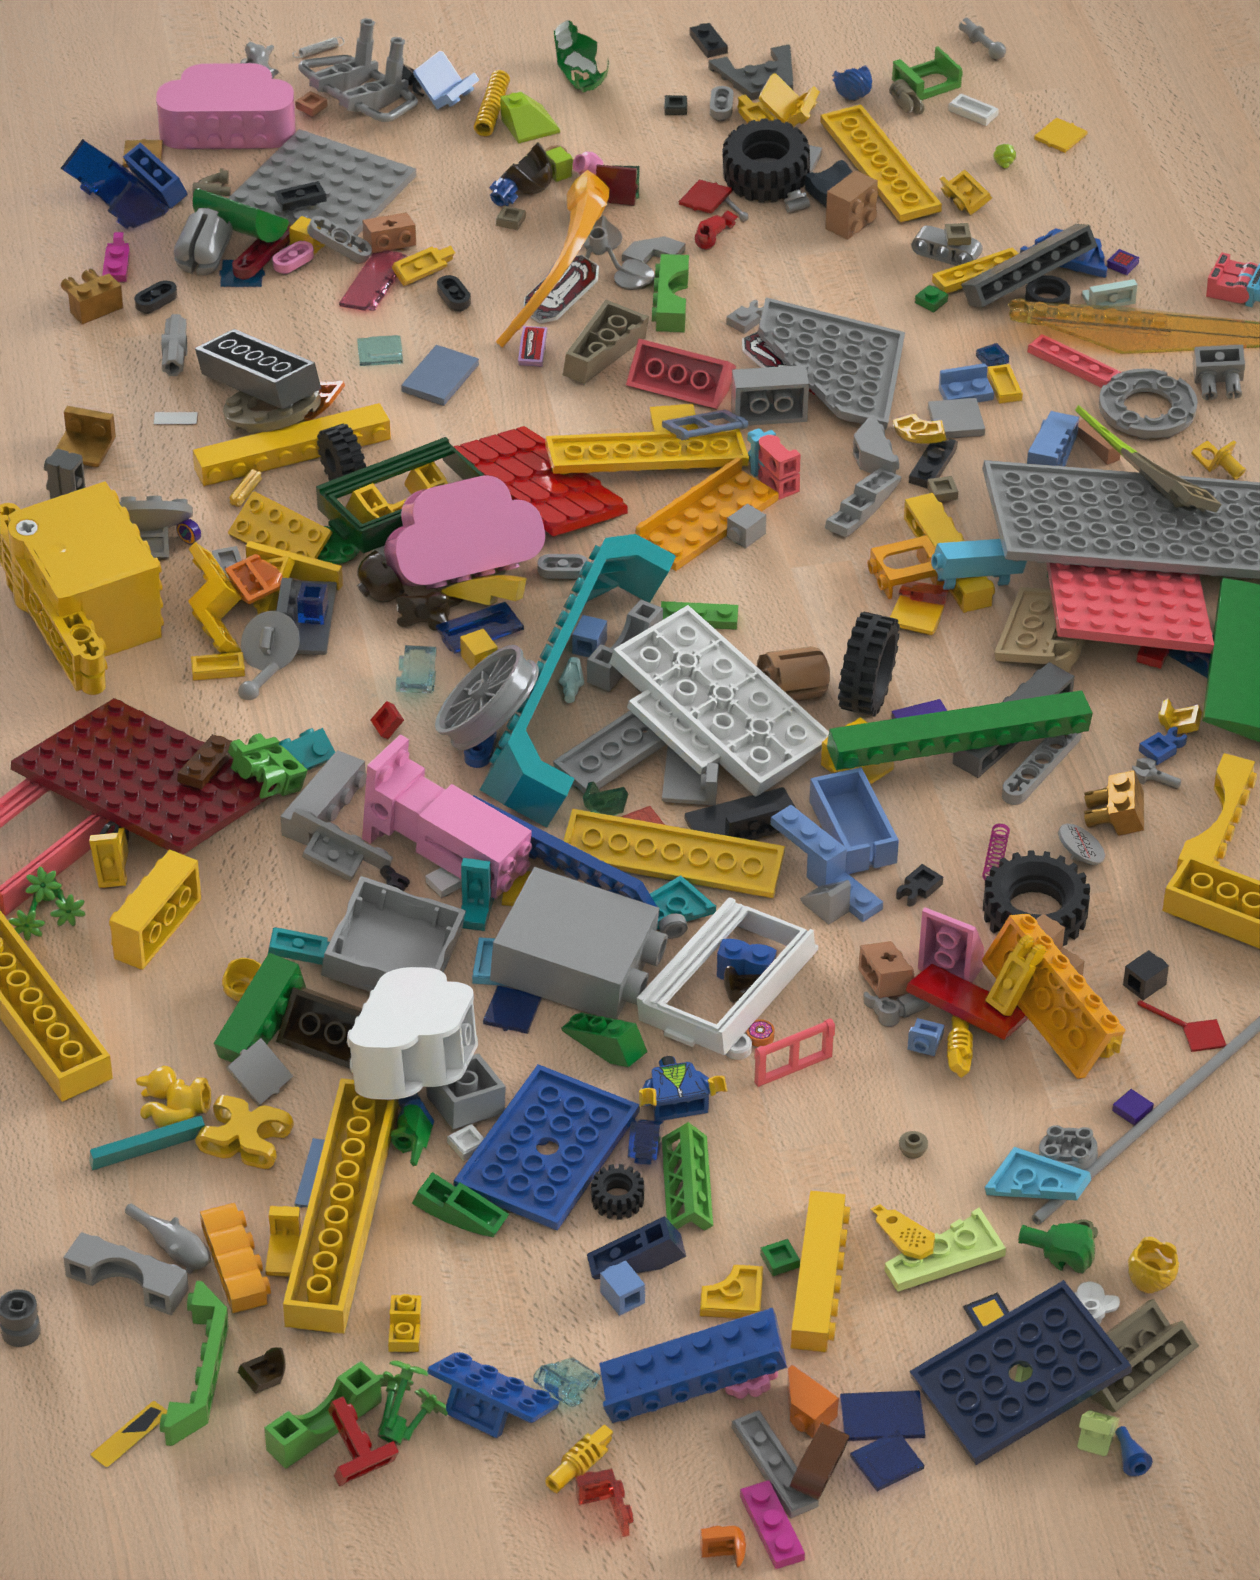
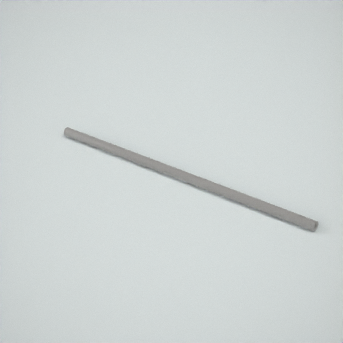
(1157, 1113)

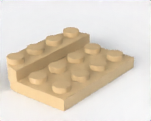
(1032, 633)

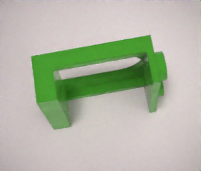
(941, 65)

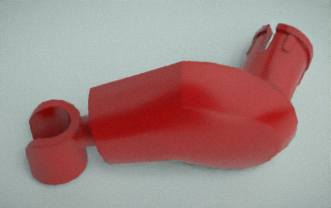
(709, 228)

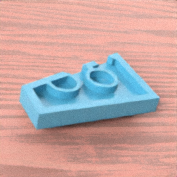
(1037, 1177)

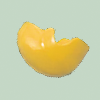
(239, 976)

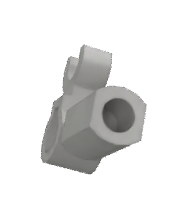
(891, 1010)

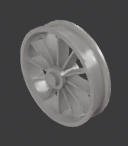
(487, 697)

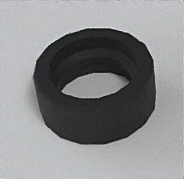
(1051, 285)

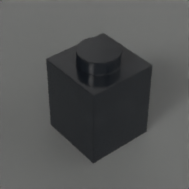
(1146, 975)

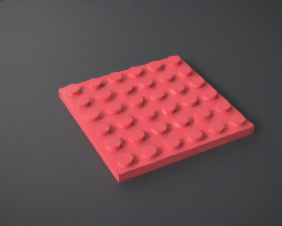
(1130, 607)

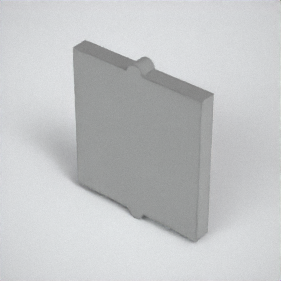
(259, 1072)

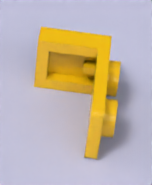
(284, 1239)

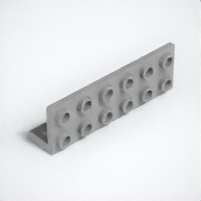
(687, 786)

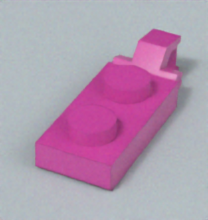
(117, 258)

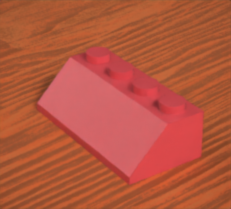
(680, 374)

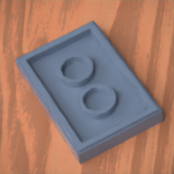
(440, 375)

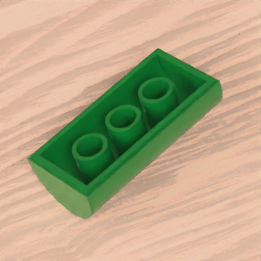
(242, 217)

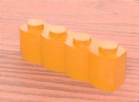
(234, 1257)

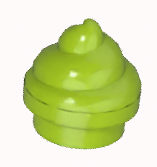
(1004, 155)

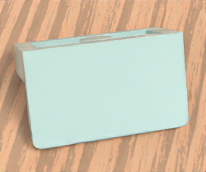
(1112, 294)

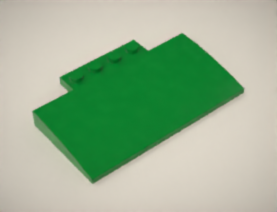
(1234, 665)

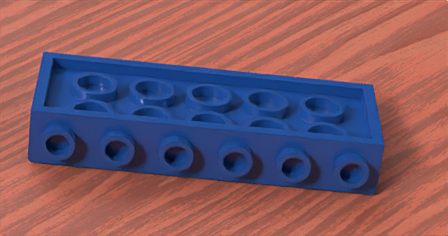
(692, 1365)

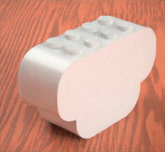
(412, 1034)

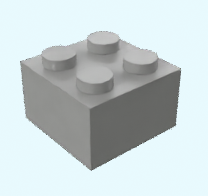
(472, 1097)

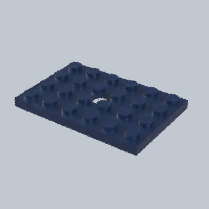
(1049, 1334)

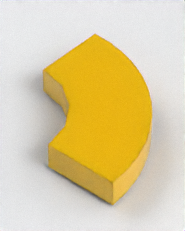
(918, 430)

